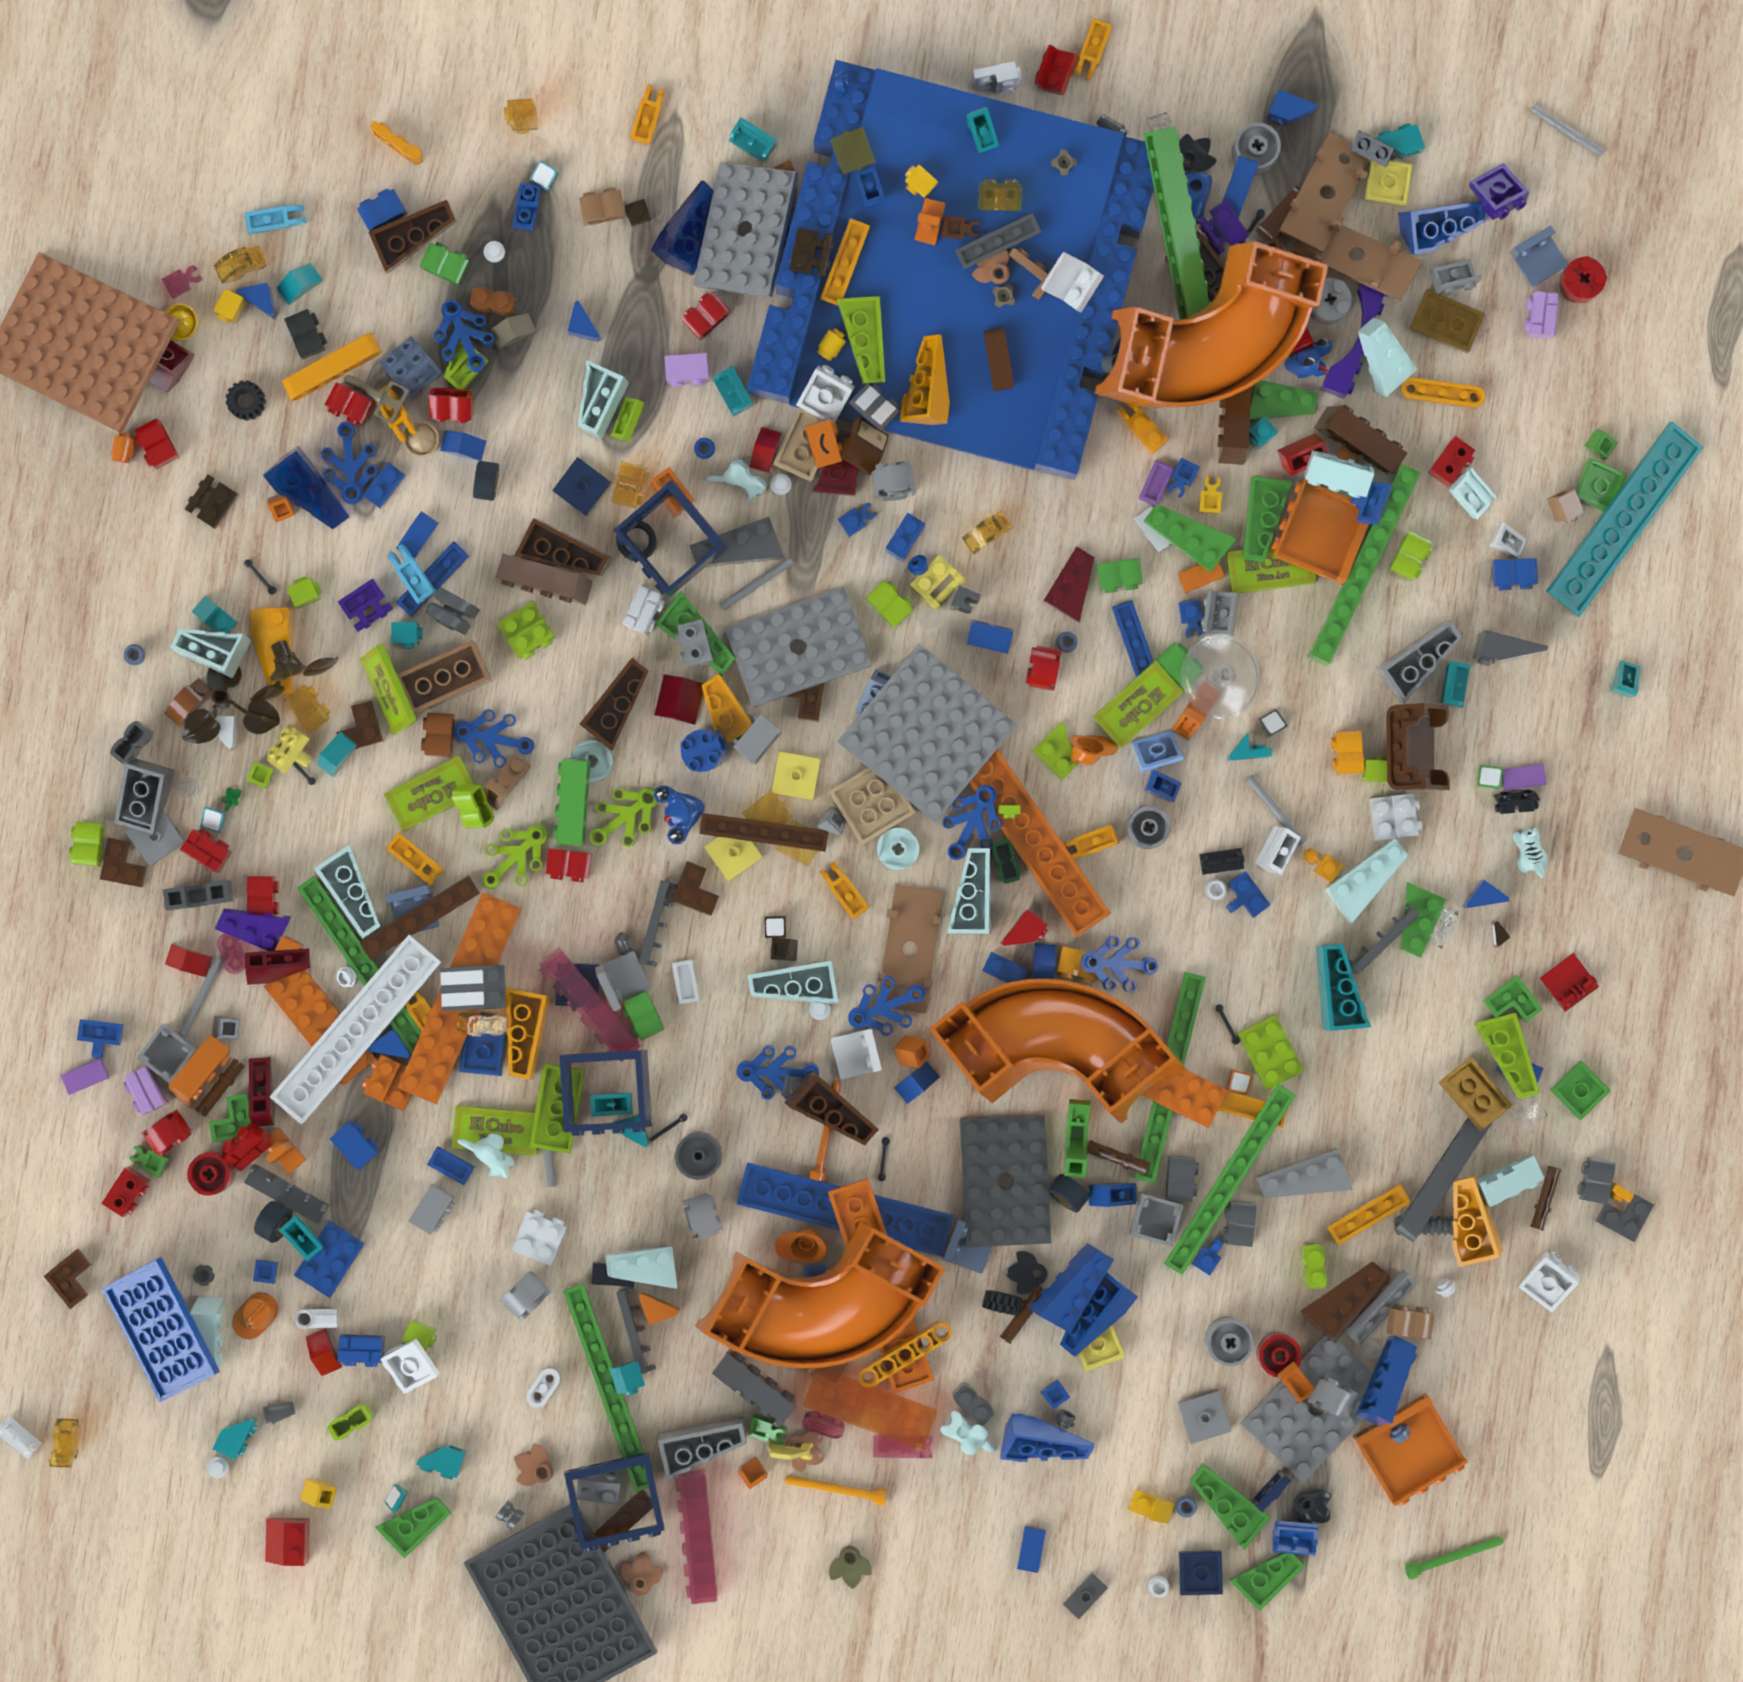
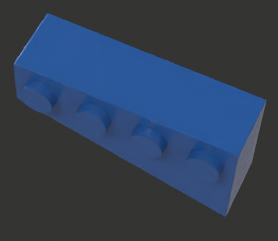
(1073, 1288)
(1387, 1381)

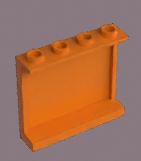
(1320, 532)
(1419, 1460)

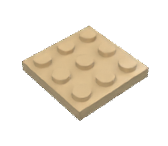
(870, 805)

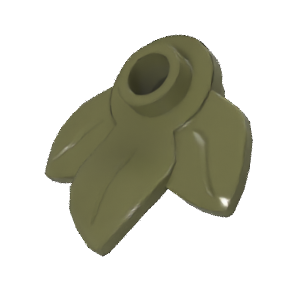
(850, 1569)

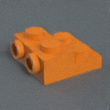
(385, 1081)

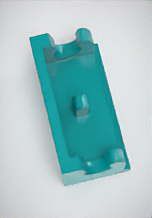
(752, 140)
(733, 391)
(1455, 684)

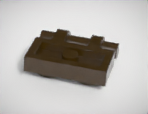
(804, 252)
(216, 505)

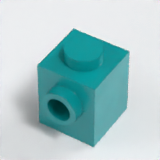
(1261, 433)
(406, 634)
(627, 1378)

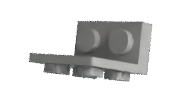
(622, 979)

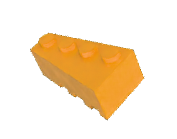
(525, 1030)

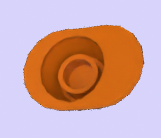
(1091, 748)
(801, 1246)
(255, 1315)

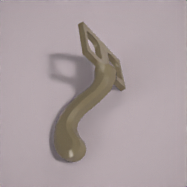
(380, 396)

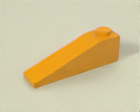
(928, 393)
(267, 628)
(1473, 1227)

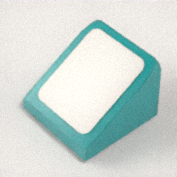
(544, 175)
(213, 820)
(395, 1498)

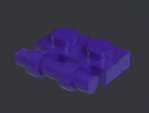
(1228, 223)
(362, 599)

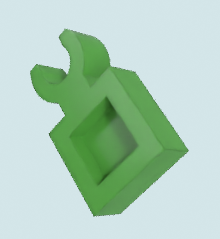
(150, 1161)
(764, 1429)

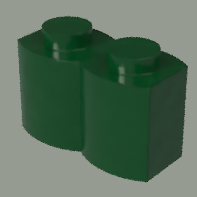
(1004, 855)

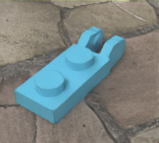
(273, 219)
(412, 575)

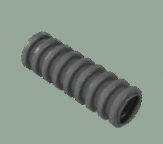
(1435, 1225)

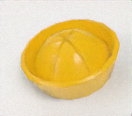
(188, 321)

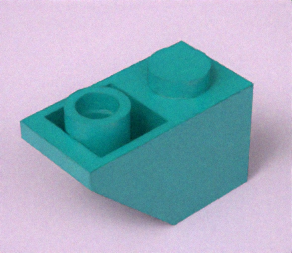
(1406, 140)
(233, 1438)
(446, 1460)

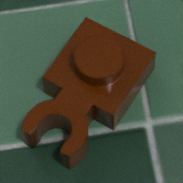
(955, 227)

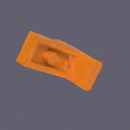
(930, 221)
(1189, 721)
(284, 1151)

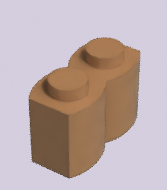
(602, 207)
(1410, 1323)

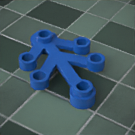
(462, 333)
(350, 466)
(489, 737)
(974, 819)
(1115, 963)
(883, 1007)
(773, 1070)

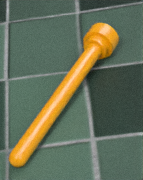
(877, 1496)

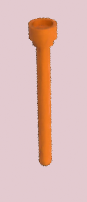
(818, 1172)

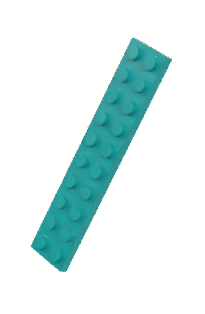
(1624, 519)

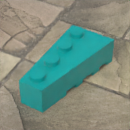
(1338, 990)

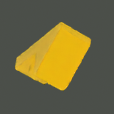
(1151, 1506)

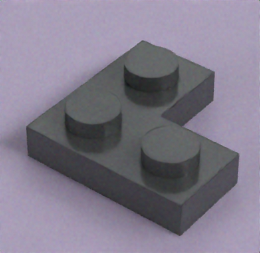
(1628, 1222)

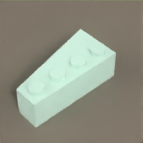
(1361, 883)
(347, 887)
(974, 896)
(799, 983)

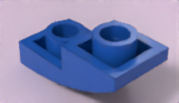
(527, 207)
(418, 533)

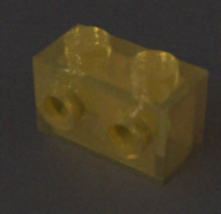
(521, 115)
(1000, 196)

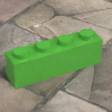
(573, 801)

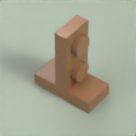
(1036, 268)
(505, 781)

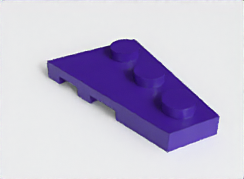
(255, 929)

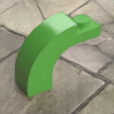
(1076, 1138)

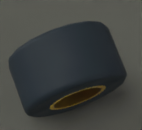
(486, 480)
(1068, 1193)
(271, 1219)

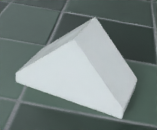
(1507, 540)
(228, 730)

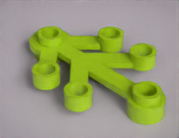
(627, 815)
(518, 854)

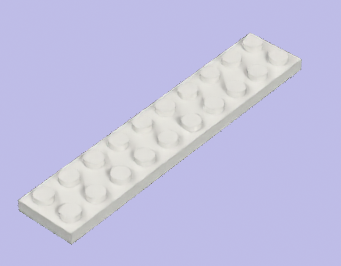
(355, 1029)

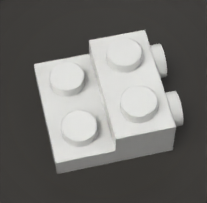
(1003, 76)
(826, 394)
(1395, 817)
(540, 1237)
(1550, 1281)
(409, 1365)

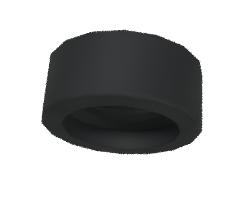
(652, 541)

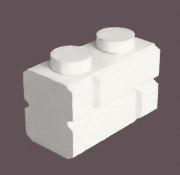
(643, 610)
(1278, 850)

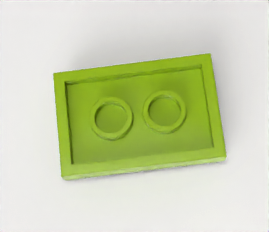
(1270, 1052)

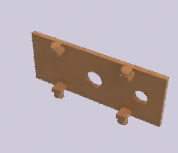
(1314, 217)
(1381, 269)
(1712, 860)
(914, 919)

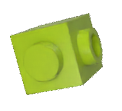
(304, 592)
(1375, 770)
(421, 1332)

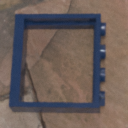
(635, 553)
(643, 1092)
(609, 1466)

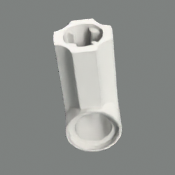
(319, 1318)

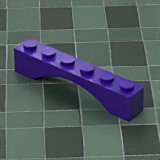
(1340, 375)

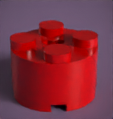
(1585, 268)
(1045, 667)
(167, 1131)
(201, 1181)
(1277, 1342)

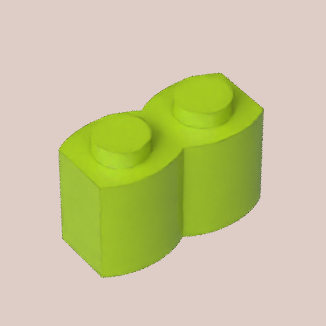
(1410, 556)
(889, 603)
(473, 805)
(87, 843)
(1313, 1271)
(355, 1419)

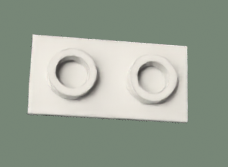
(19, 1437)

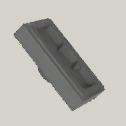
(1085, 1595)

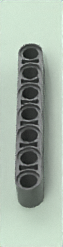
(1440, 1180)

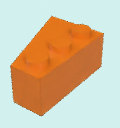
(199, 1071)

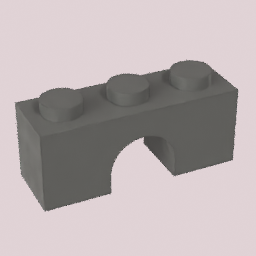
(198, 895)

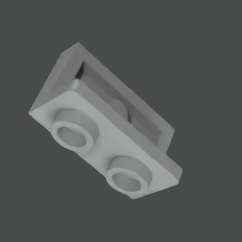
(1454, 276)
(1220, 612)
(600, 1487)

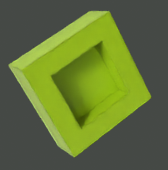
(260, 774)
(1009, 811)

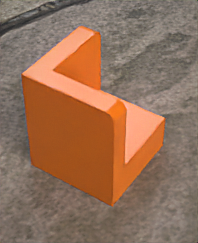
(912, 1051)
(752, 1472)

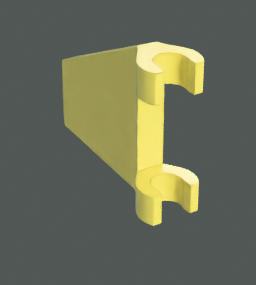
(789, 1452)

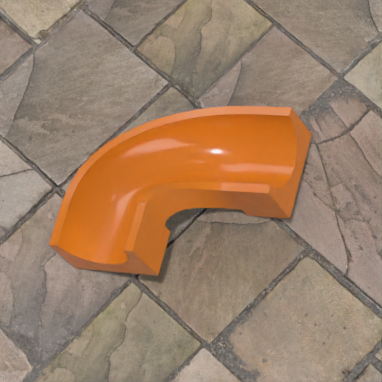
(1226, 345)
(1056, 1028)
(827, 1315)

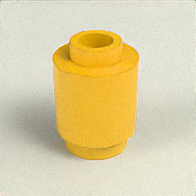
(831, 344)

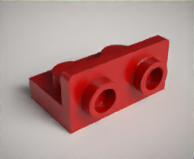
(1055, 70)

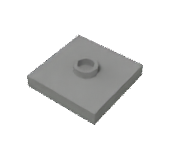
(158, 845)
(1204, 1417)

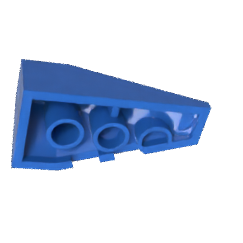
(1432, 227)
(1103, 1310)
(1034, 1438)

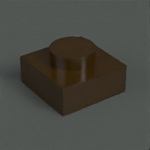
(637, 212)

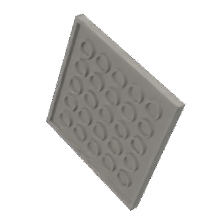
(927, 733)

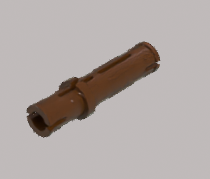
(225, 1080)
(1139, 1165)
(1545, 1198)
(1018, 1321)

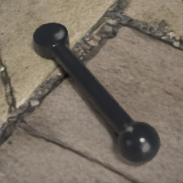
(1260, 214)
(271, 589)
(311, 781)
(1235, 1040)
(682, 1118)
(885, 1141)

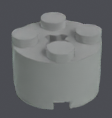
(1340, 295)
(893, 481)
(1152, 816)
(702, 1217)
(525, 1296)
(1332, 1399)

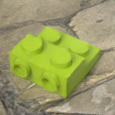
(526, 631)

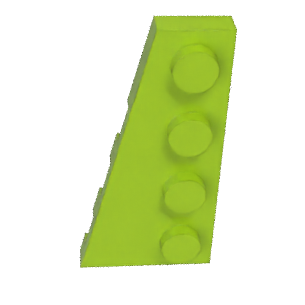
(864, 332)
(1510, 1052)

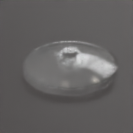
(1222, 676)

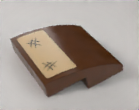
(864, 446)

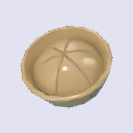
(424, 441)

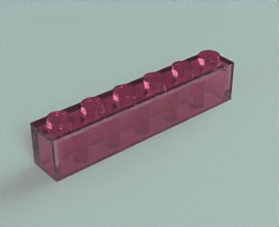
(588, 1002)
(698, 1537)

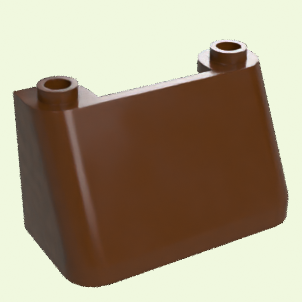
(1412, 747)

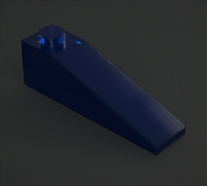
(683, 235)
(303, 485)

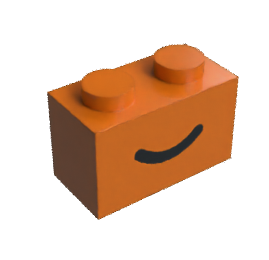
(823, 442)

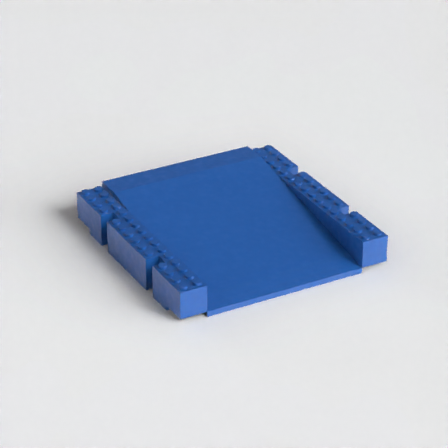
(924, 285)

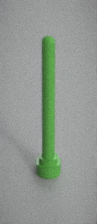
(1415, 1569)

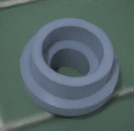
(1066, 635)
(128, 654)
(1400, 1432)
(1189, 1512)

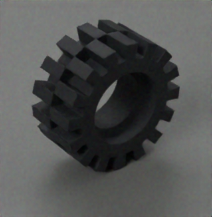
(236, 391)
(1002, 1302)

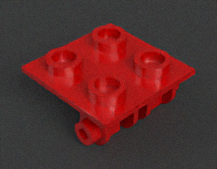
(1569, 982)

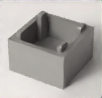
(757, 739)
(167, 1052)
(1156, 1219)

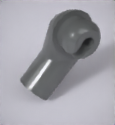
(622, 944)

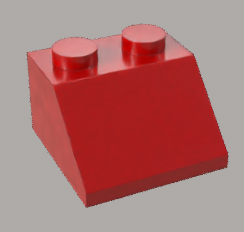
(1026, 930)
(287, 1541)

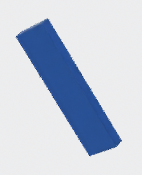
(1239, 186)
(437, 574)
(1133, 636)

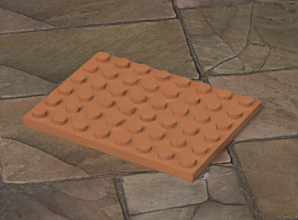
(82, 342)

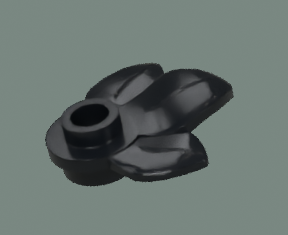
(1197, 152)
(1023, 1272)
(1315, 1509)

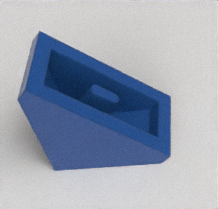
(260, 297)
(581, 325)
(463, 445)
(1162, 786)
(1485, 894)
(1044, 961)
(391, 1045)
(917, 1082)

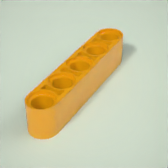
(331, 367)
(899, 1362)

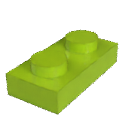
(627, 419)

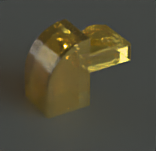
(238, 263)
(987, 532)
(66, 1443)

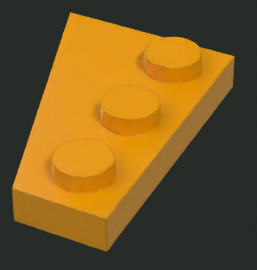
(725, 709)

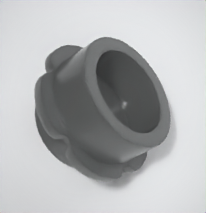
(203, 1281)
(1065, 1419)

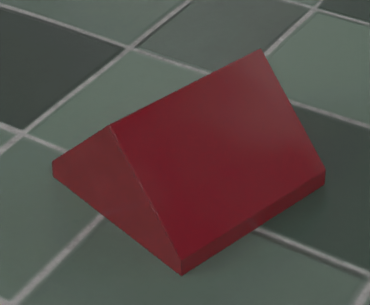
(679, 699)

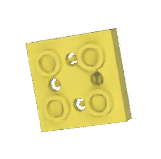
(289, 749)

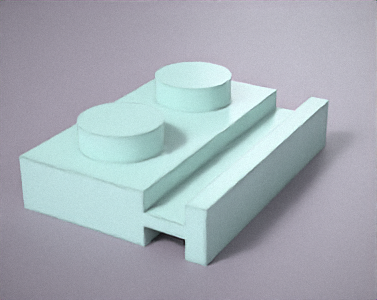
(1472, 493)

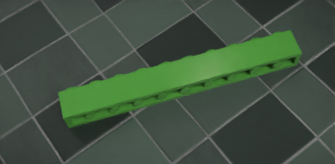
(1177, 221)
(1363, 567)

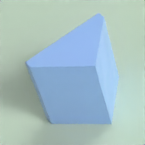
(1157, 751)

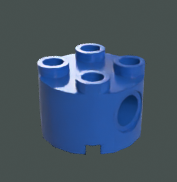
(704, 750)

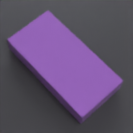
(1156, 483)
(1523, 777)
(85, 1076)

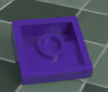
(1499, 192)

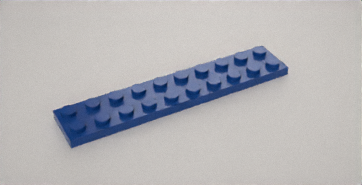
(810, 1202)

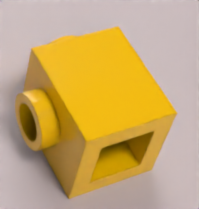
(920, 181)
(229, 307)
(318, 1493)

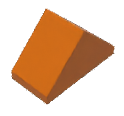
(656, 1309)

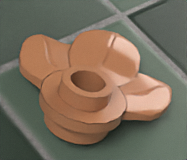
(987, 268)
(808, 1437)
(530, 1466)
(641, 1570)

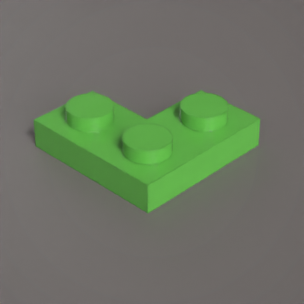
(1513, 994)
(239, 1116)

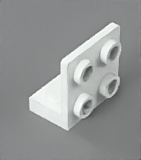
(1072, 281)
(856, 1054)

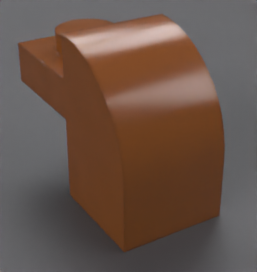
(187, 701)

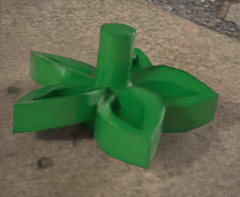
(231, 798)

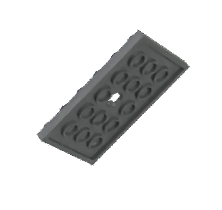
(1013, 1214)

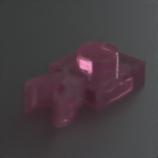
(178, 283)

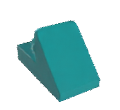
(982, 130)
(214, 616)
(1243, 752)

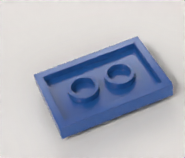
(332, 1262)

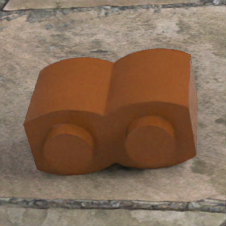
(499, 302)
(438, 734)

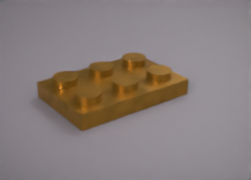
(1447, 321)
(1475, 1094)

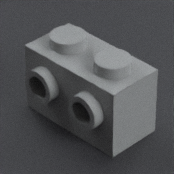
(694, 644)
(432, 1209)

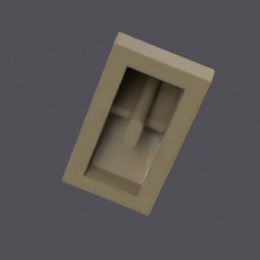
(513, 330)

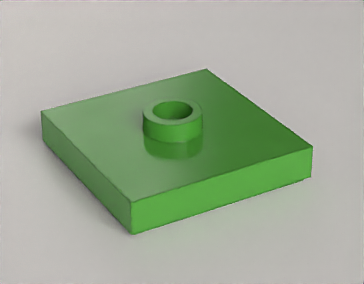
(1599, 484)
(1580, 1090)

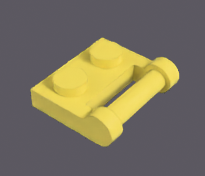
(933, 577)

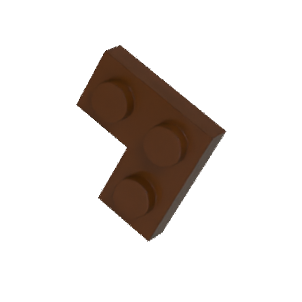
(810, 703)
(367, 727)
(115, 866)
(689, 892)
(63, 1278)

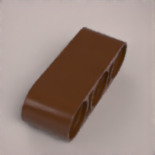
(1271, 225)
(998, 359)

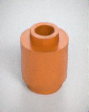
(123, 447)

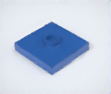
(483, 1054)

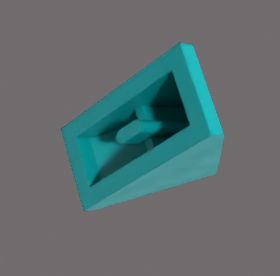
(299, 282)
(1626, 679)
(336, 754)
(611, 1104)
(638, 1137)
(301, 1237)

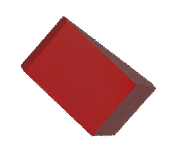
(765, 449)
(188, 960)
(322, 1352)

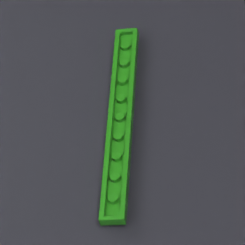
(349, 945)
(1178, 1042)
(1229, 1179)
(600, 1365)

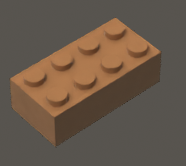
(444, 677)

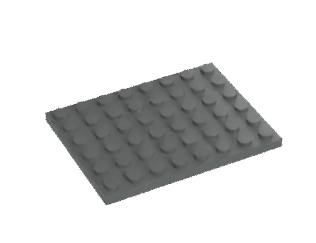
(560, 1604)

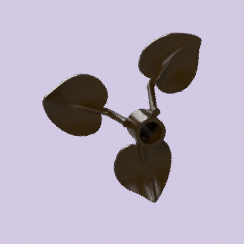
(286, 668)
(203, 728)

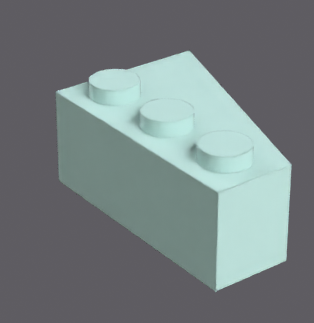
(1385, 357)
(600, 399)
(1339, 474)
(214, 650)
(1510, 1180)
(646, 1266)
(208, 1317)

